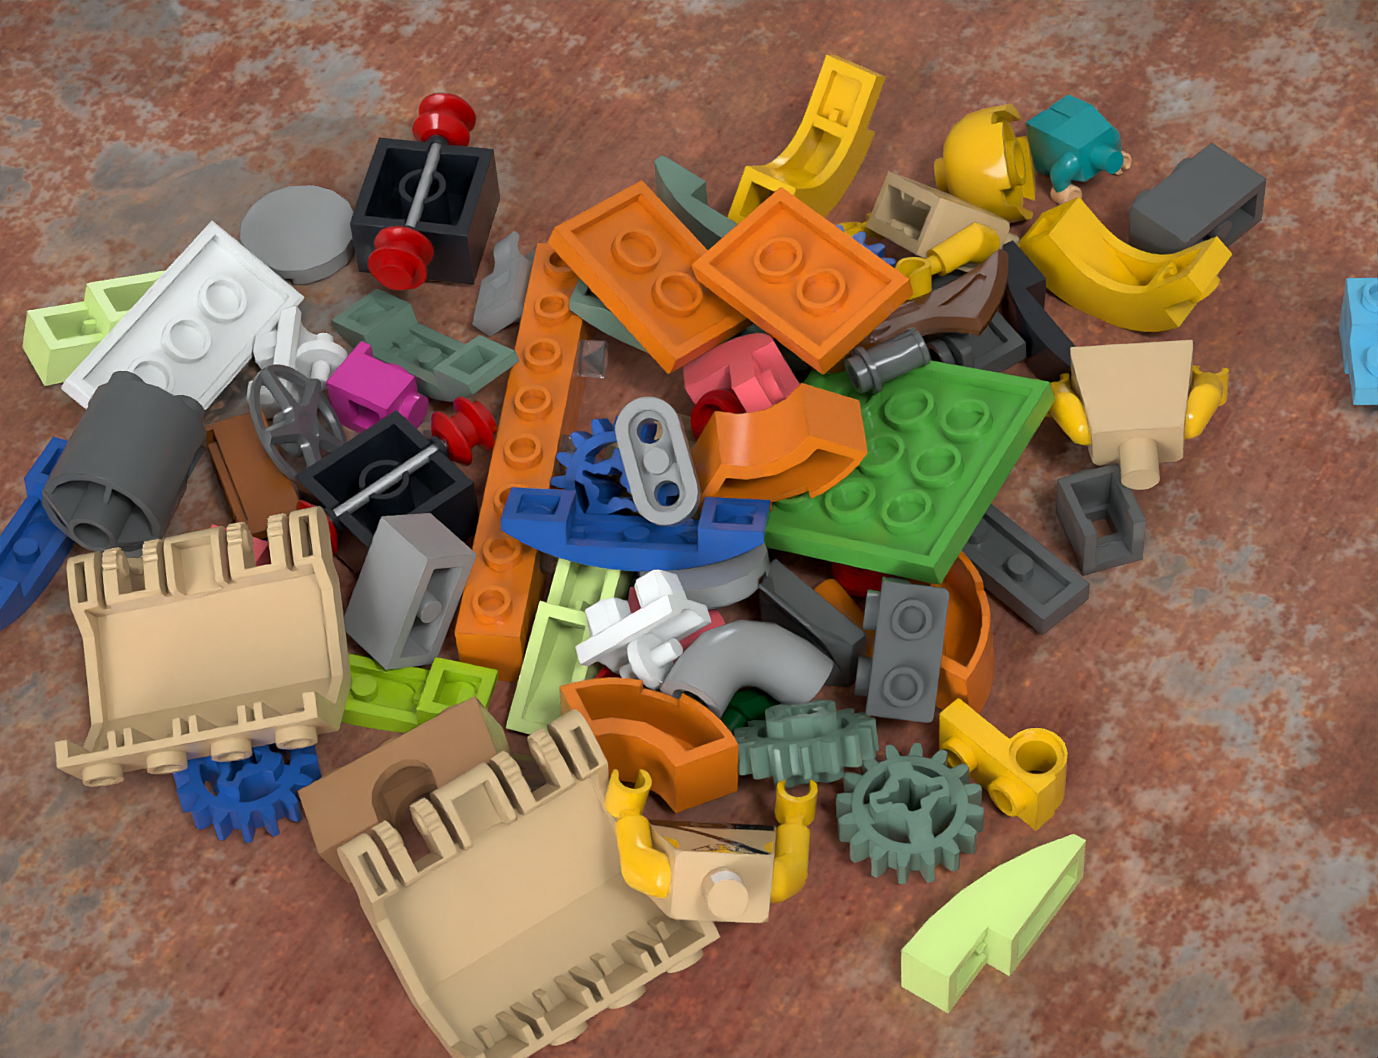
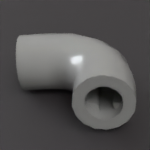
(750, 656)

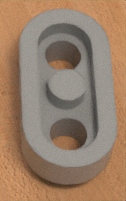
(657, 463)

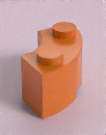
(782, 450)
(968, 642)
(670, 738)

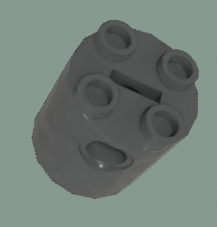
(125, 465)

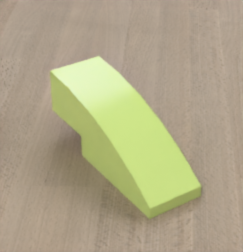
(66, 334)
(551, 650)
(991, 922)

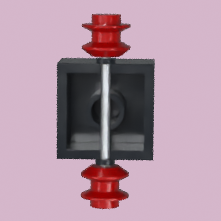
(427, 201)
(399, 472)

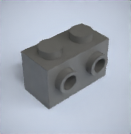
(1198, 202)

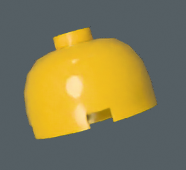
(988, 163)

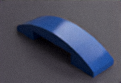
(31, 543)
(632, 543)

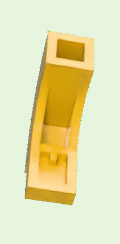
(826, 146)
(1115, 280)

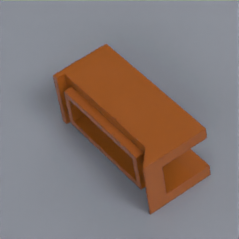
(247, 474)

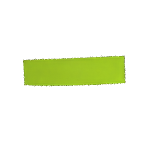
(411, 695)

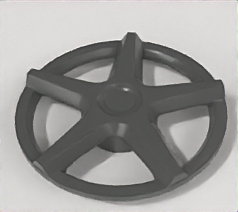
(297, 424)

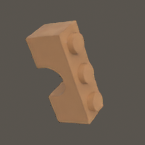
(395, 774)

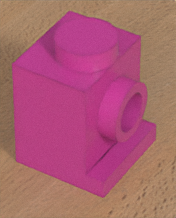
(369, 390)

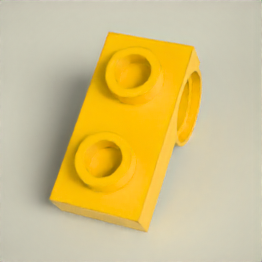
(1004, 763)

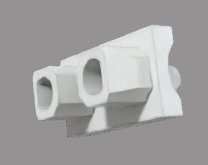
(298, 348)
(648, 640)

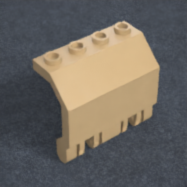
(209, 650)
(520, 905)

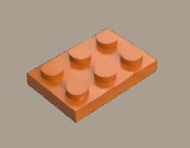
(642, 270)
(802, 280)

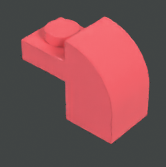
(747, 366)

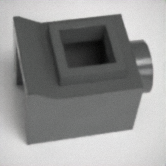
(1096, 496)

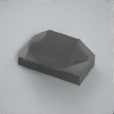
(801, 610)

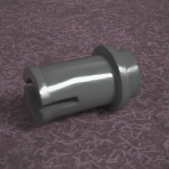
(886, 361)

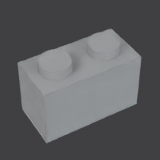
(408, 590)

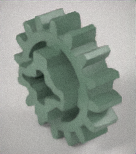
(806, 743)
(904, 812)

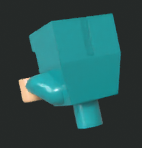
(1074, 144)

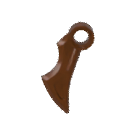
(957, 307)

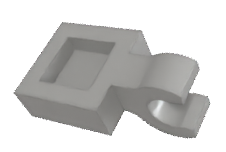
(504, 290)

